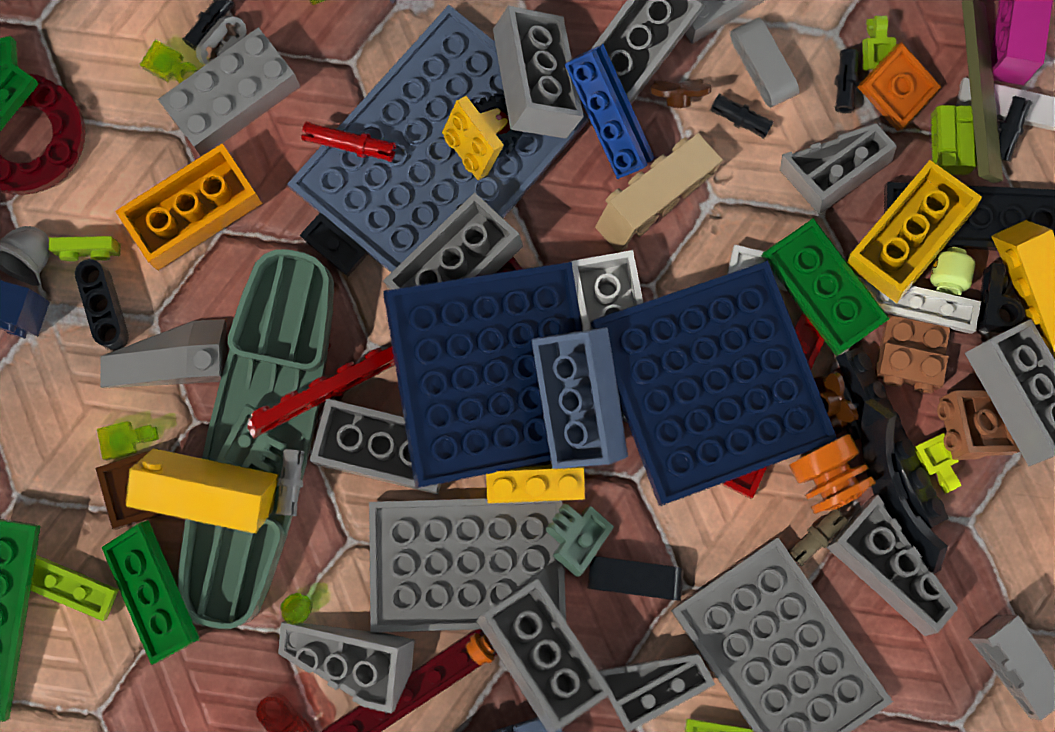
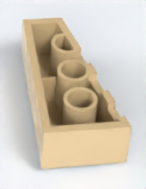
(657, 191)

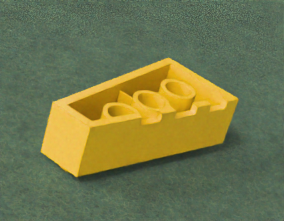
(1030, 262)

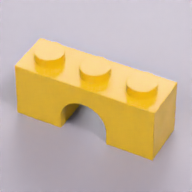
(535, 484)

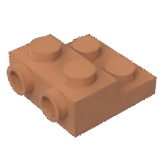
(913, 354)
(974, 426)

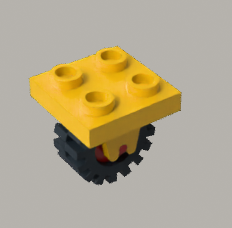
(480, 133)

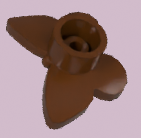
(680, 94)
(838, 409)

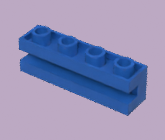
(610, 111)

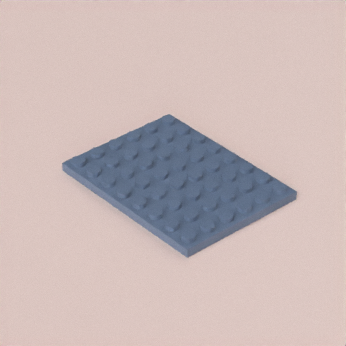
(403, 201)

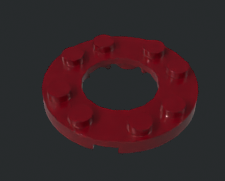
(62, 151)

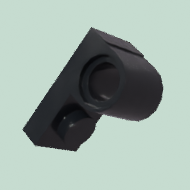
(993, 286)

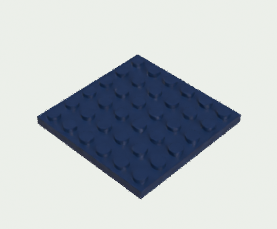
(472, 368)
(714, 382)

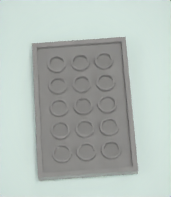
(456, 559)
(780, 648)

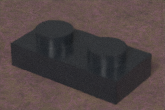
(333, 244)

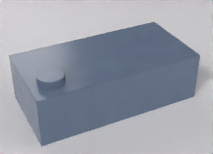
(580, 398)

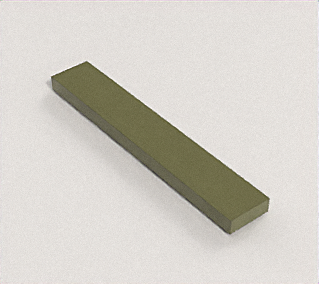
(982, 91)

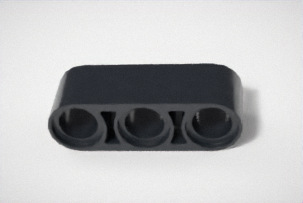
(94, 292)
(635, 578)

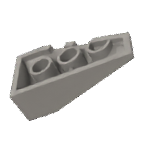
(178, 356)
(358, 662)

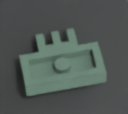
(244, 451)
(578, 537)

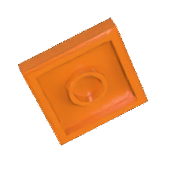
(899, 86)

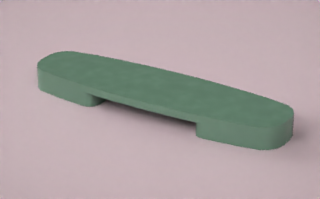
(274, 349)

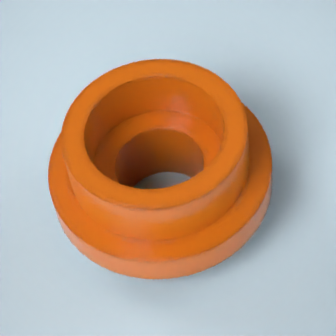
(480, 649)

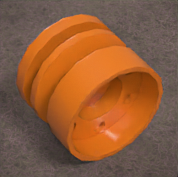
(832, 474)

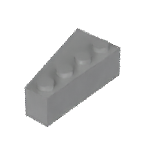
(892, 567)

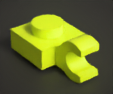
(938, 460)

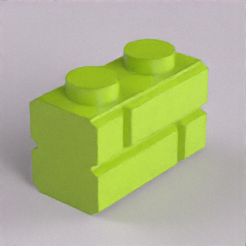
(953, 139)

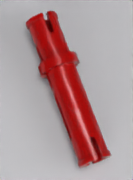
(347, 141)

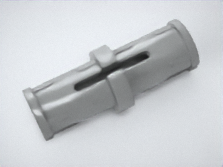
(290, 482)

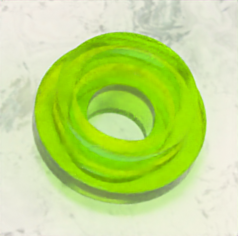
(296, 608)

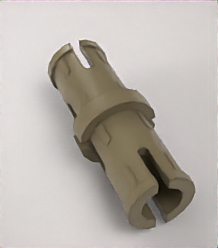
(818, 536)

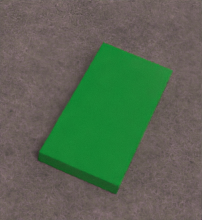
(825, 287)
(150, 592)

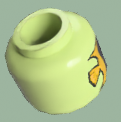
(953, 271)

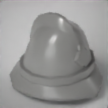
(24, 254)

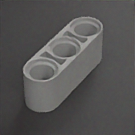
(764, 62)

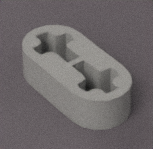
(215, 36)

